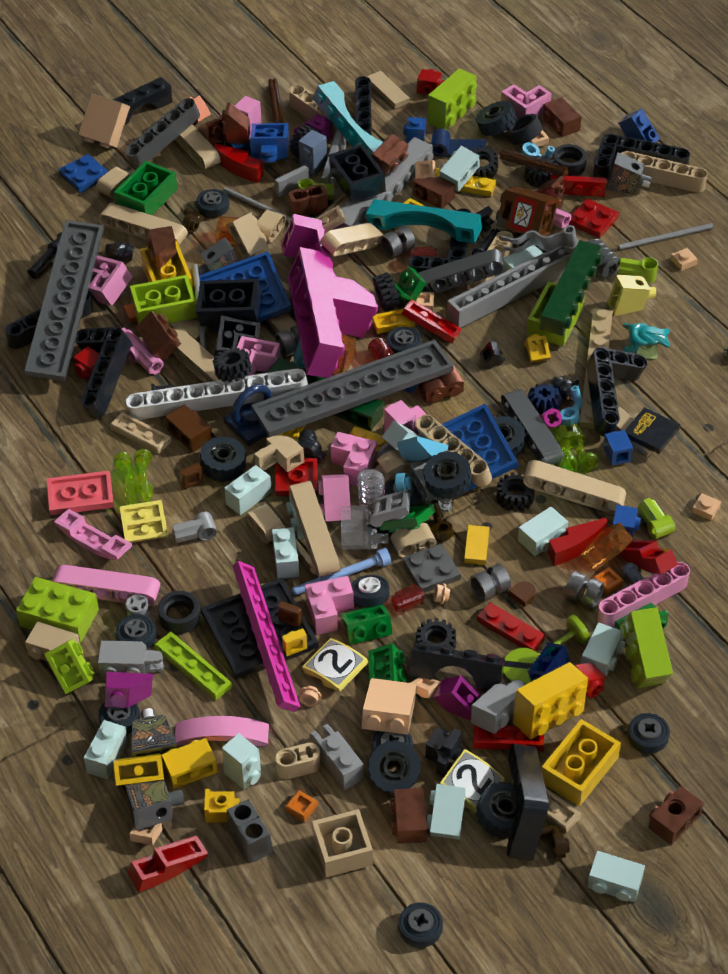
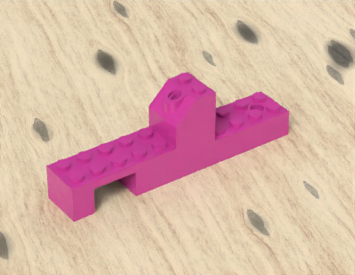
(321, 301)

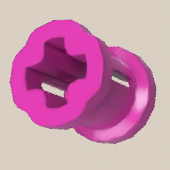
(556, 416)

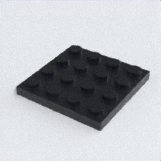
(234, 632)

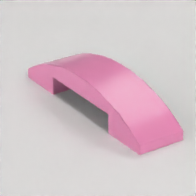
(91, 538)
(221, 729)

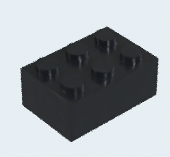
(357, 173)
(230, 299)

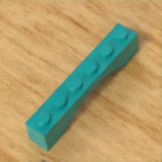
(331, 101)
(458, 224)

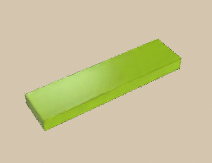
(193, 666)

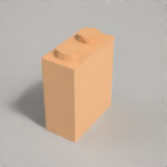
(103, 121)
(389, 706)

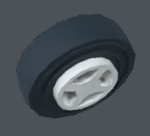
(370, 590)

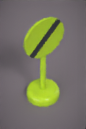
(520, 659)

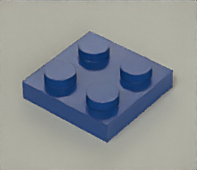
(82, 172)

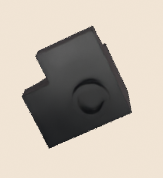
(444, 749)

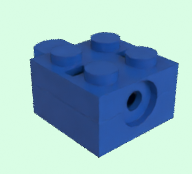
(269, 141)

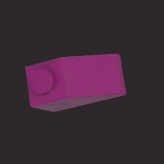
(320, 124)
(127, 688)
(456, 696)

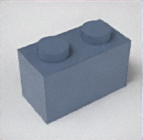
(313, 152)

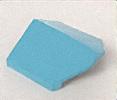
(419, 448)

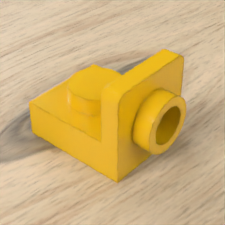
(537, 348)

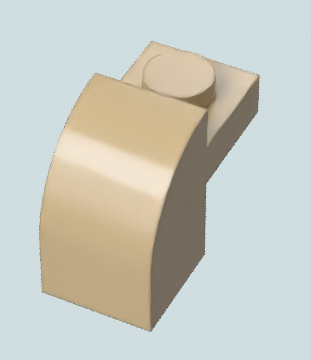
(282, 451)
(391, 464)

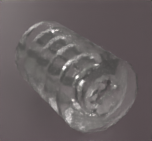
(370, 486)

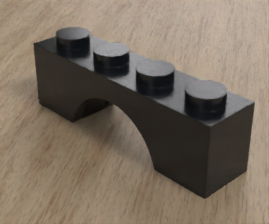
(155, 92)
(429, 659)

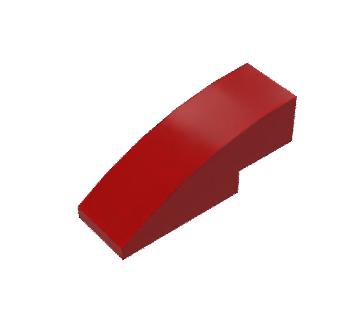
(240, 163)
(575, 541)
(649, 556)
(166, 863)

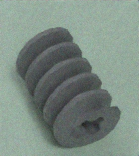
(610, 261)

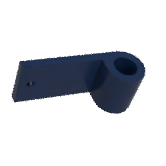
(444, 146)

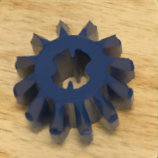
(544, 397)

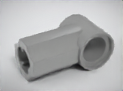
(201, 527)

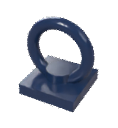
(242, 419)

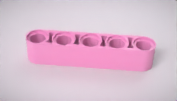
(108, 584)
(650, 589)

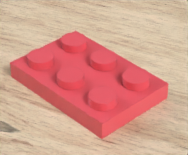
(80, 492)

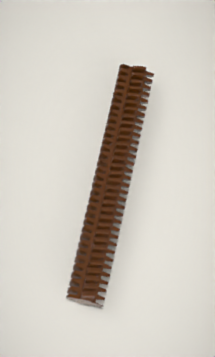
(275, 101)
(538, 164)

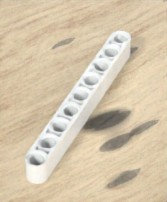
(211, 394)

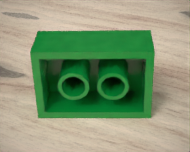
(146, 188)

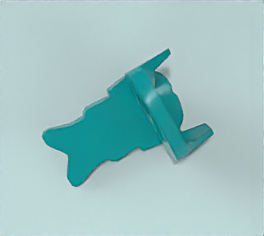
(642, 334)

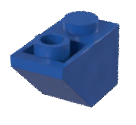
(638, 126)

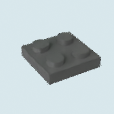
(431, 568)

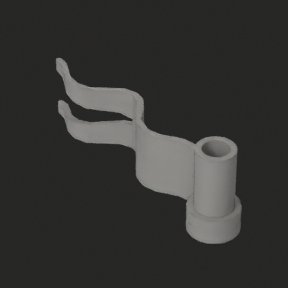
(561, 239)

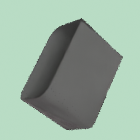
(251, 848)

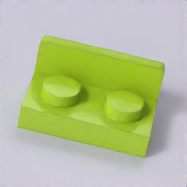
(70, 665)

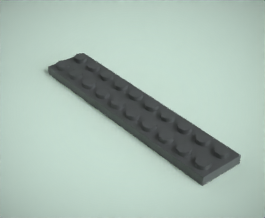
(64, 301)
(352, 388)

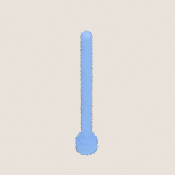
(381, 558)

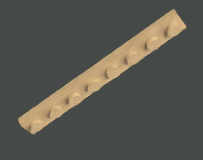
(598, 338)

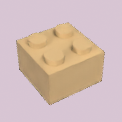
(342, 843)

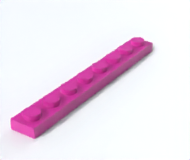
(266, 637)

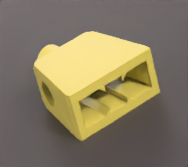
(629, 294)

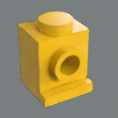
(217, 804)

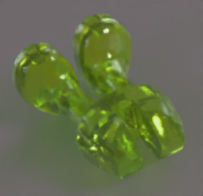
(574, 439)
(142, 460)

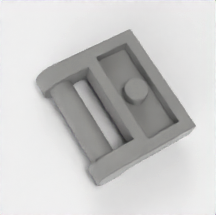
(396, 507)

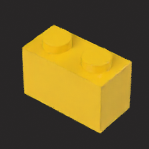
(189, 763)
(138, 769)

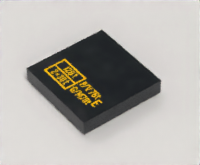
(652, 430)

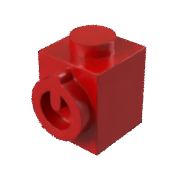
(428, 81)
(85, 362)
(595, 678)

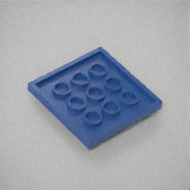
(259, 267)
(482, 435)

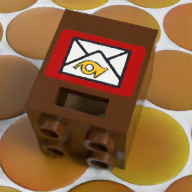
(526, 211)

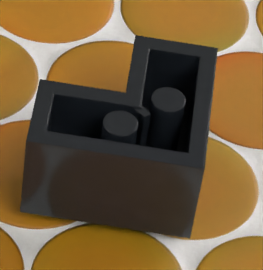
(231, 330)

